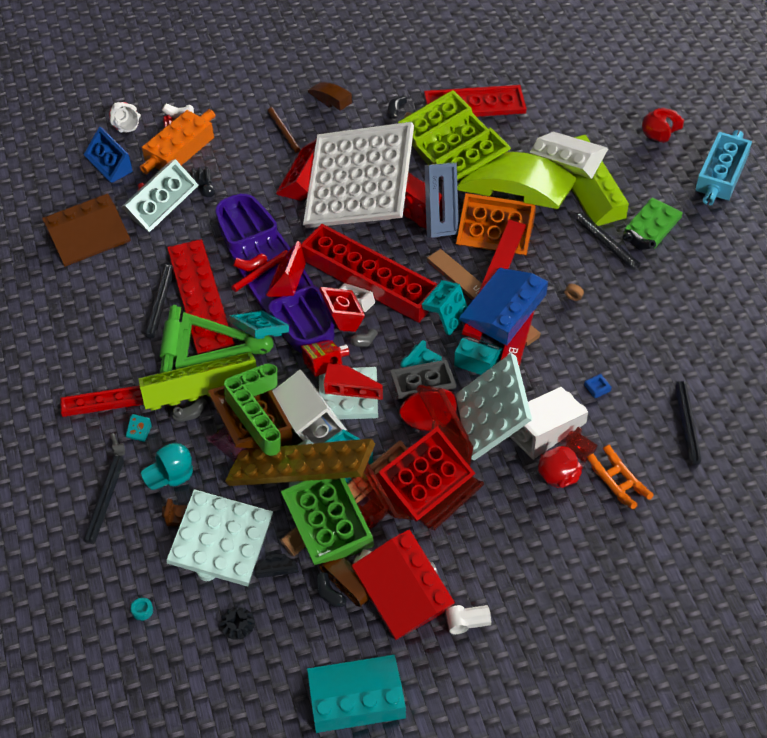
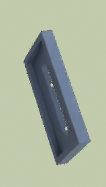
(449, 225)

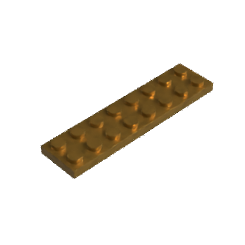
(302, 463)

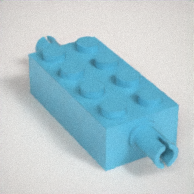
(723, 166)

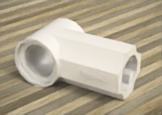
(462, 618)

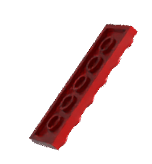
(487, 100)

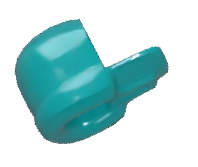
(171, 467)

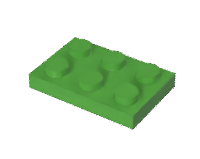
(655, 220)

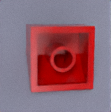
(343, 308)

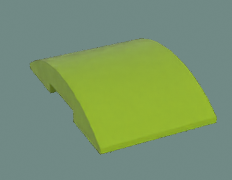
(452, 134)
(522, 174)

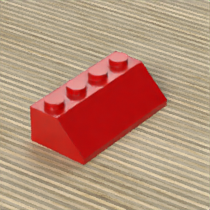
(297, 180)

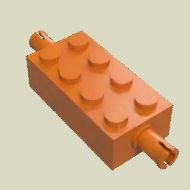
(178, 140)

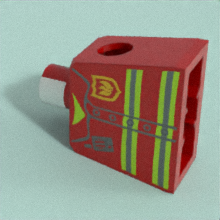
(320, 354)

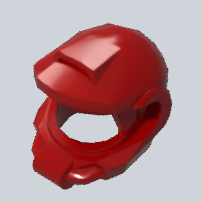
(656, 127)
(560, 467)

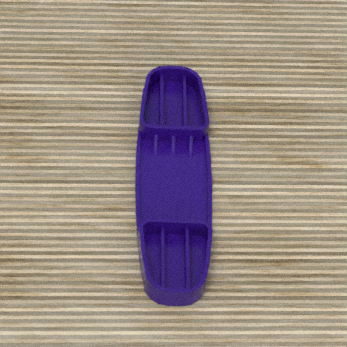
(253, 231)

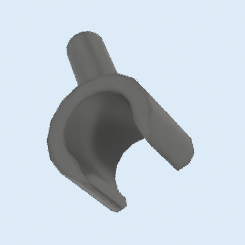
(119, 449)

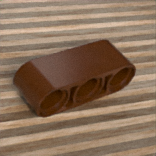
(345, 579)

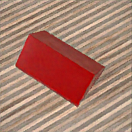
(288, 273)

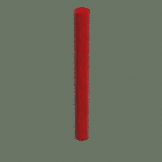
(249, 278)

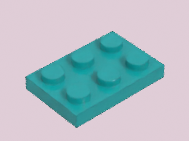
(259, 324)

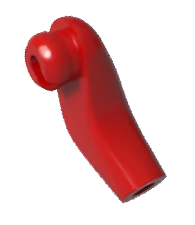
(252, 264)

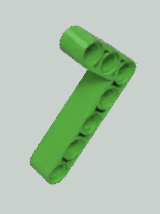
(240, 395)

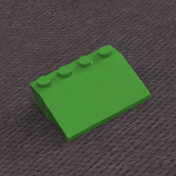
(328, 519)

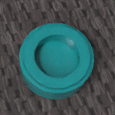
(141, 608)

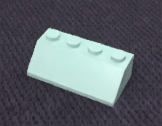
(160, 195)

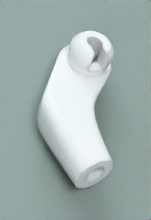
(176, 112)

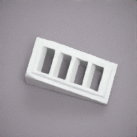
(363, 296)

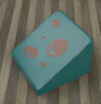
(138, 428)

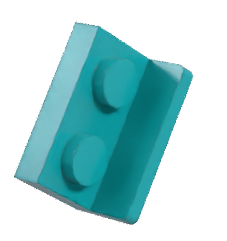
(420, 355)

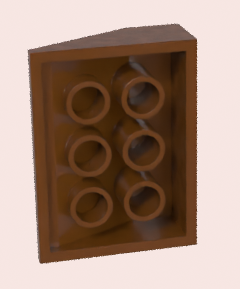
(86, 229)
(235, 428)

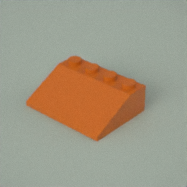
(486, 219)

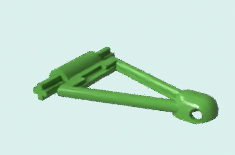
(177, 338)

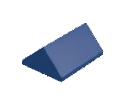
(108, 156)

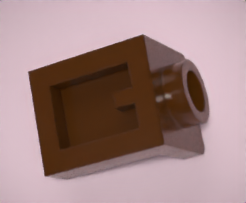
(173, 513)

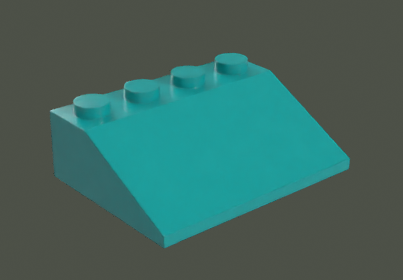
(356, 693)

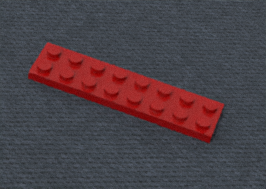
(199, 294)

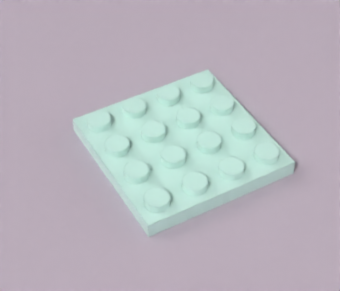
(494, 406)
(220, 537)

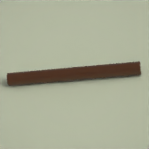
(284, 130)

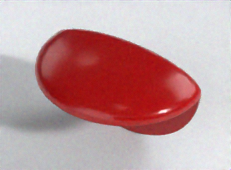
(416, 414)

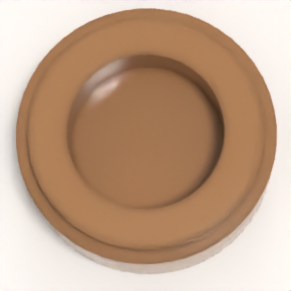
(574, 292)

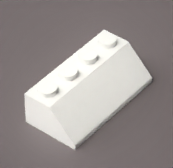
(571, 153)

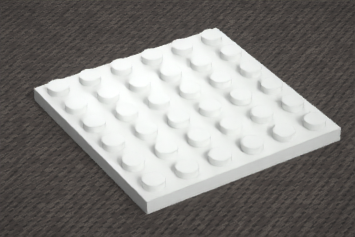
(359, 175)

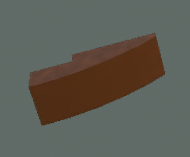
(331, 95)

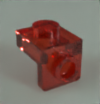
(372, 513)

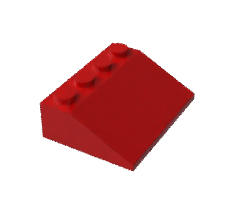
(424, 474)
(402, 585)

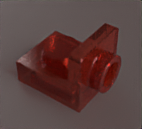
(580, 445)

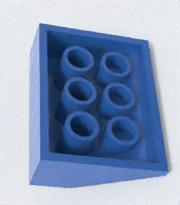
(505, 303)

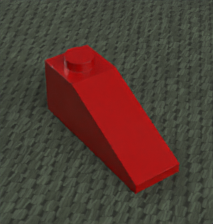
(348, 382)

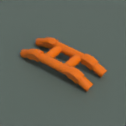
(619, 467)

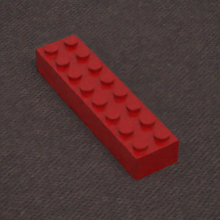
(368, 270)

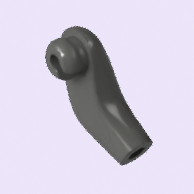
(191, 412)

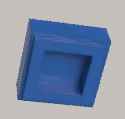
(597, 386)

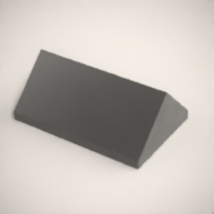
(429, 374)

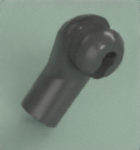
(364, 340)

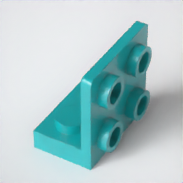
(447, 301)

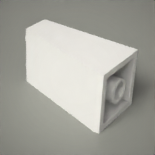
(305, 407)
(551, 422)

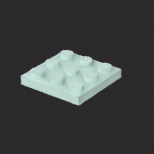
(352, 407)

